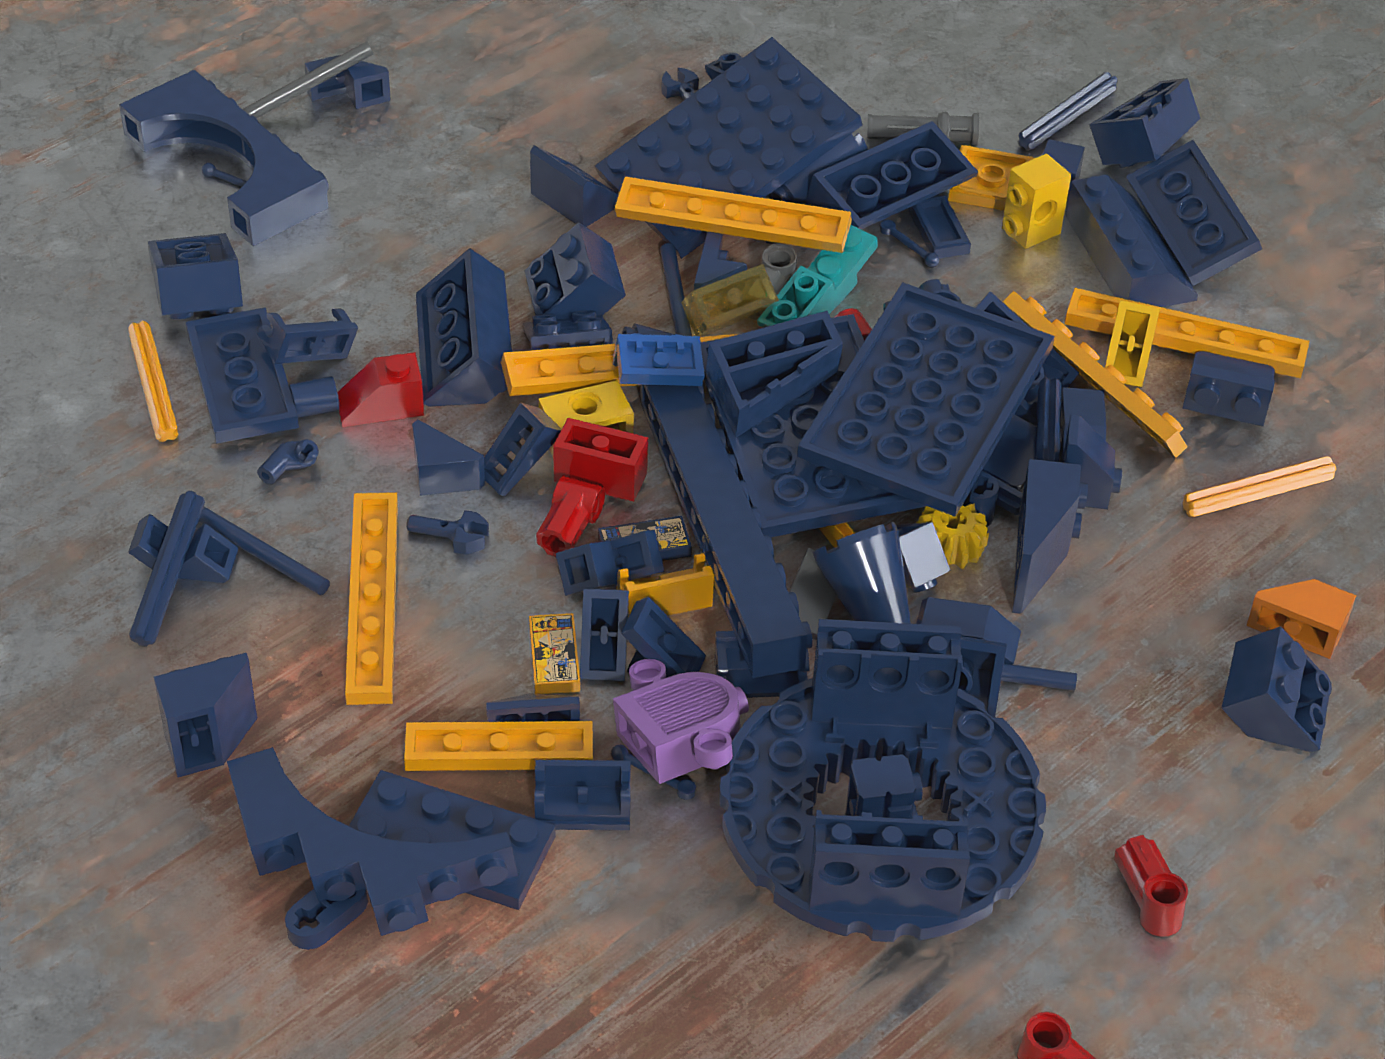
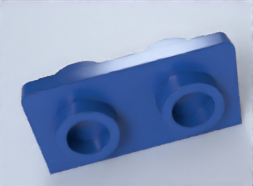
(659, 359)

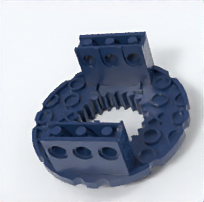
(876, 696)

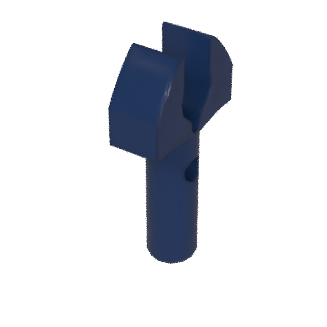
(684, 87)
(456, 531)

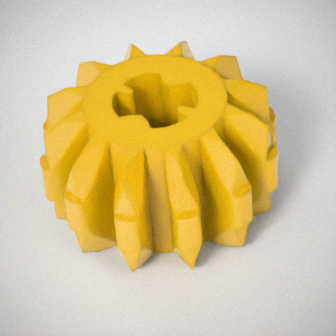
(960, 536)

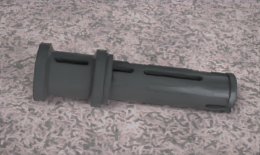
(878, 126)

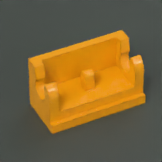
(673, 591)

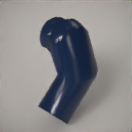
(288, 457)

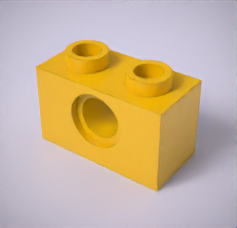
(1036, 201)
(596, 404)

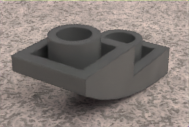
(812, 592)

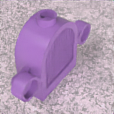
(678, 719)

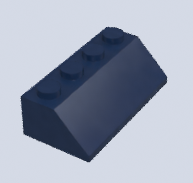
(891, 176)
(1125, 244)
(463, 332)

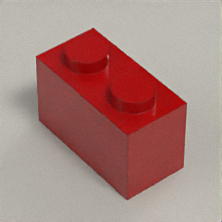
(601, 457)

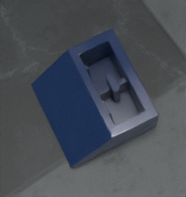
(575, 275)
(1277, 691)
(206, 711)

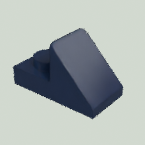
(715, 263)
(661, 639)

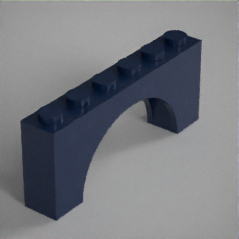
(194, 111)

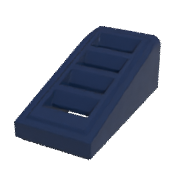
(535, 446)

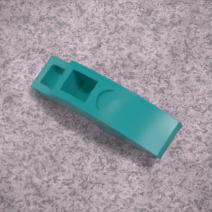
(823, 283)

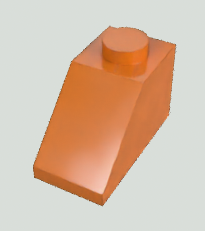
(1307, 610)

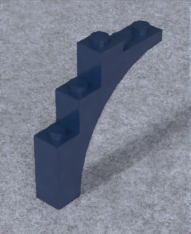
(341, 860)

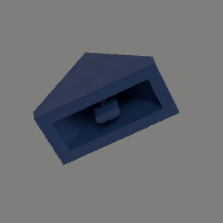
(445, 463)
(601, 637)

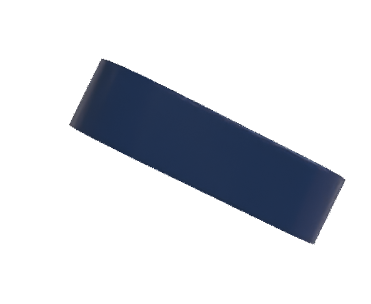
(329, 916)

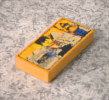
(554, 653)

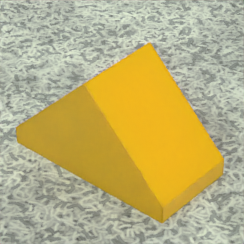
(1132, 340)

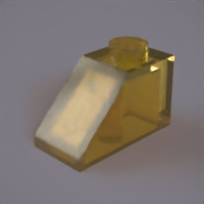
(729, 300)

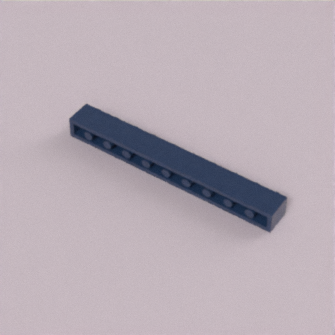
(727, 530)

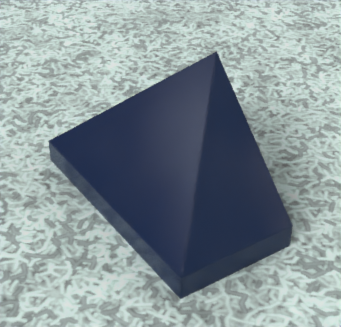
(534, 708)

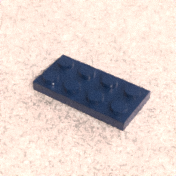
(1193, 213)
(238, 378)
(426, 814)

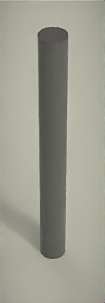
(309, 80)

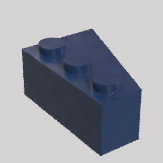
(1146, 124)
(772, 367)

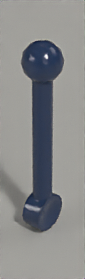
(210, 170)
(888, 227)
(685, 789)

